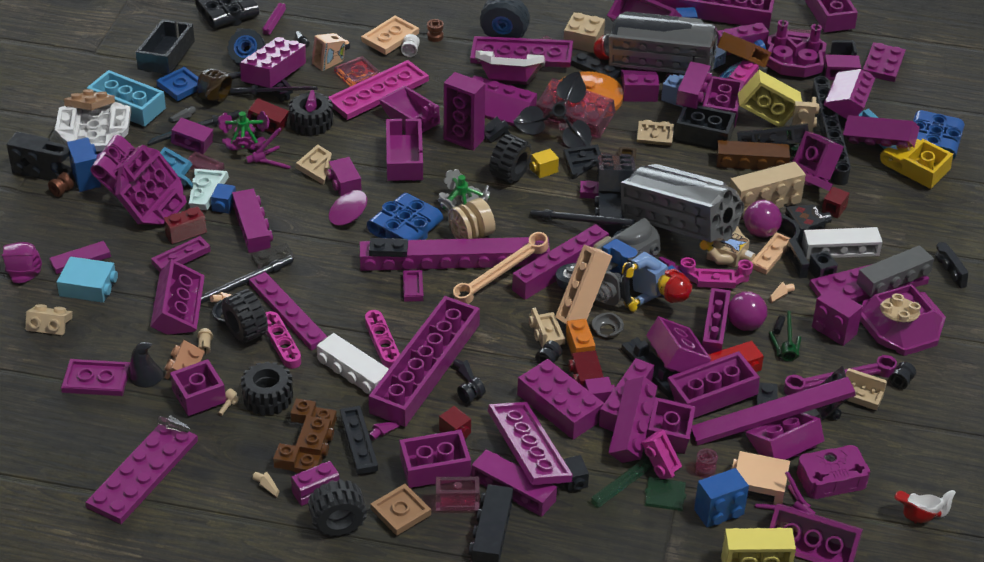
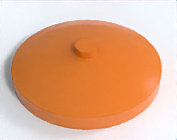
(604, 86)

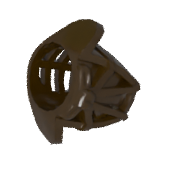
(214, 85)

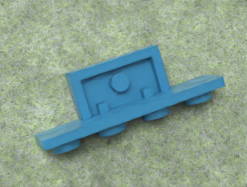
(178, 164)

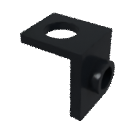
(843, 47)

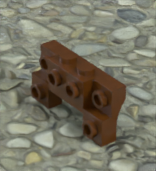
(313, 438)

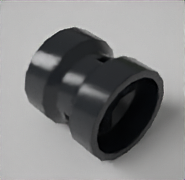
(545, 353)
(902, 375)
(470, 391)

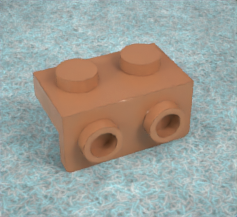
(183, 356)

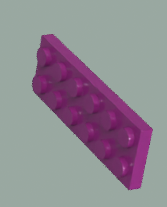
(556, 52)
(846, 284)
(530, 443)
(140, 473)

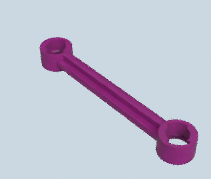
(811, 382)

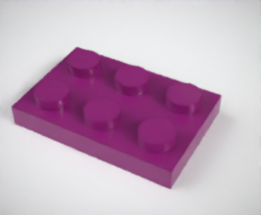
(884, 61)

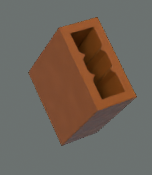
(744, 49)

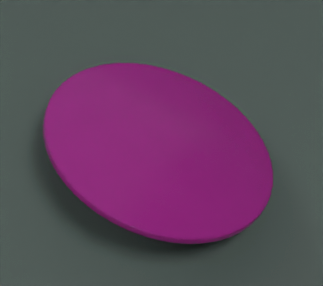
(348, 208)

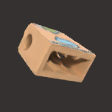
(328, 50)

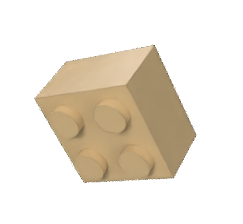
(584, 31)

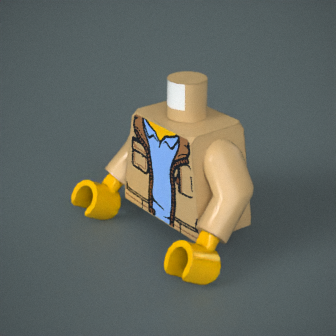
(729, 251)

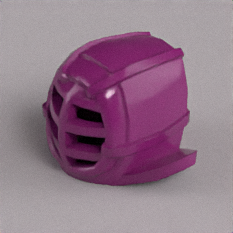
(20, 261)

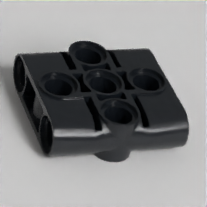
(227, 12)

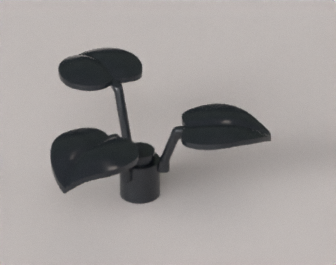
(576, 135)

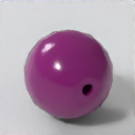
(762, 218)
(747, 311)

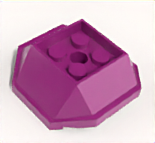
(149, 187)
(904, 336)

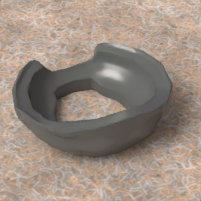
(607, 319)

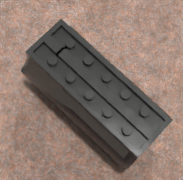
(661, 42)
(682, 202)

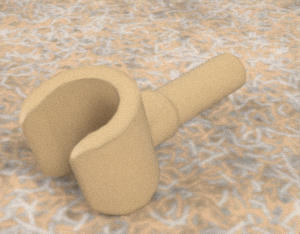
(232, 398)

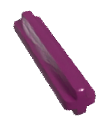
(274, 18)

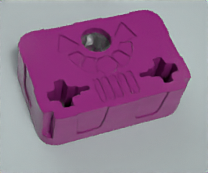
(833, 472)

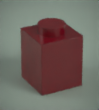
(835, 202)
(455, 420)

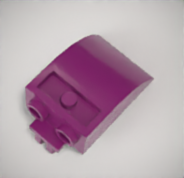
(408, 104)

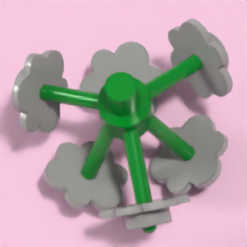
(456, 180)

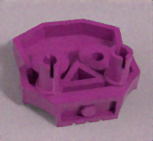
(796, 52)

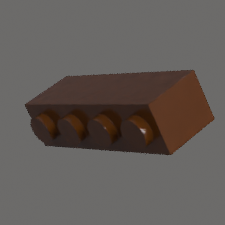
(751, 155)

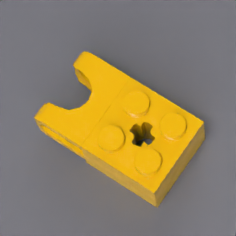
(923, 163)

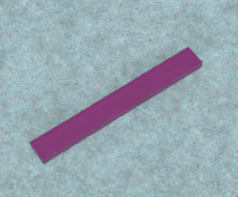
(773, 411)

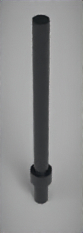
(549, 214)
(273, 266)

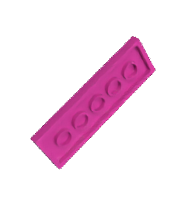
(367, 93)

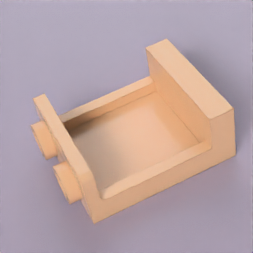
(763, 474)

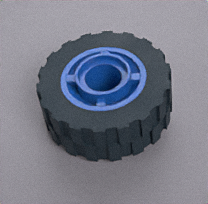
(240, 41)

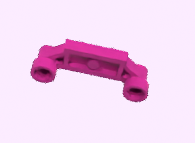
(716, 277)

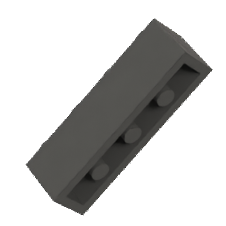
(895, 271)

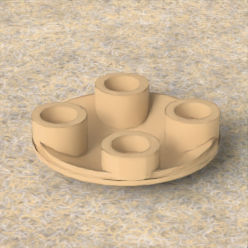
(900, 309)

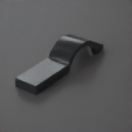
(794, 251)

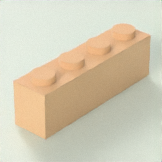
(583, 284)

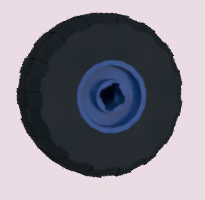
(504, 18)

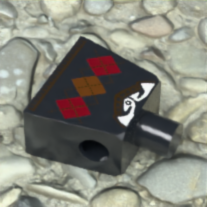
(808, 218)

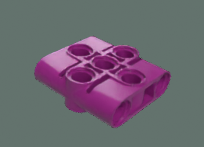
(110, 159)

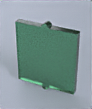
(665, 494)

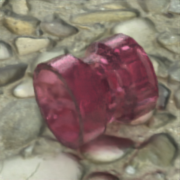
(706, 463)

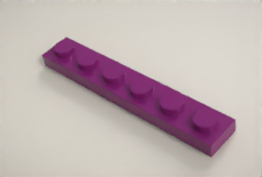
(287, 310)

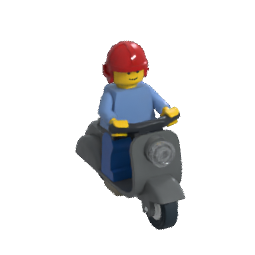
(634, 268)

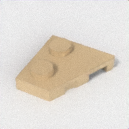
(315, 163)

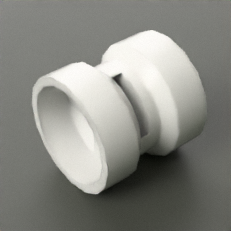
(410, 45)

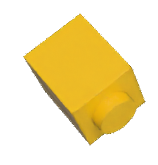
(544, 163)

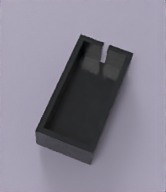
(163, 48)

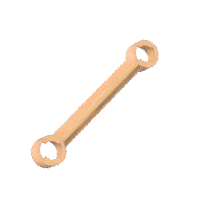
(502, 267)

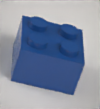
(81, 160)
(721, 497)

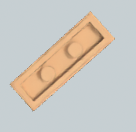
(770, 253)

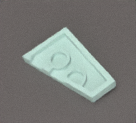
(204, 185)

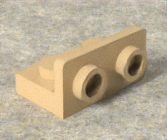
(655, 132)

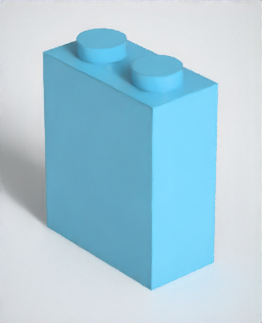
(87, 279)

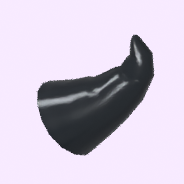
(143, 369)

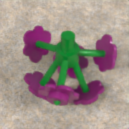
(244, 130)

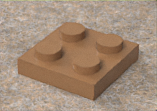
(89, 100)
(400, 509)

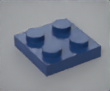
(179, 83)

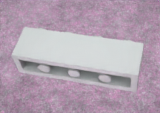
(843, 242)
(350, 362)

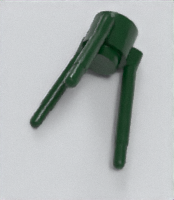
(788, 349)

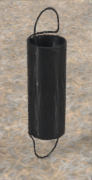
(779, 324)

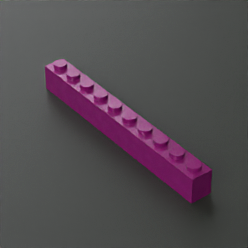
(449, 254)

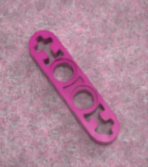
(284, 338)
(379, 339)

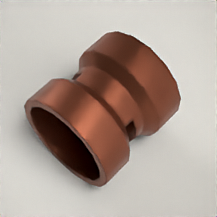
(435, 29)
(59, 185)

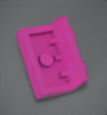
(661, 455)

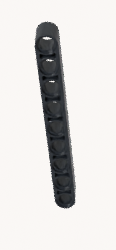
(831, 129)

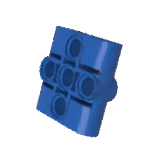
(940, 130)
(405, 219)

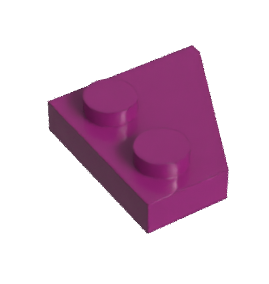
(811, 179)

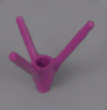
(259, 155)
(800, 504)

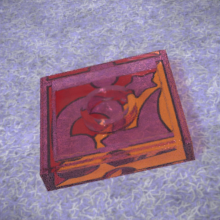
(356, 71)

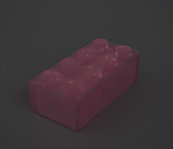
(593, 109)

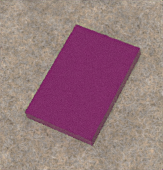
(96, 377)

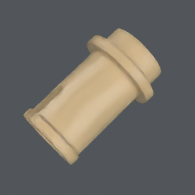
(205, 337)

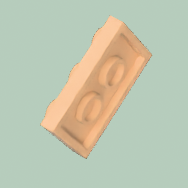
(389, 34)

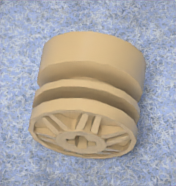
(471, 220)

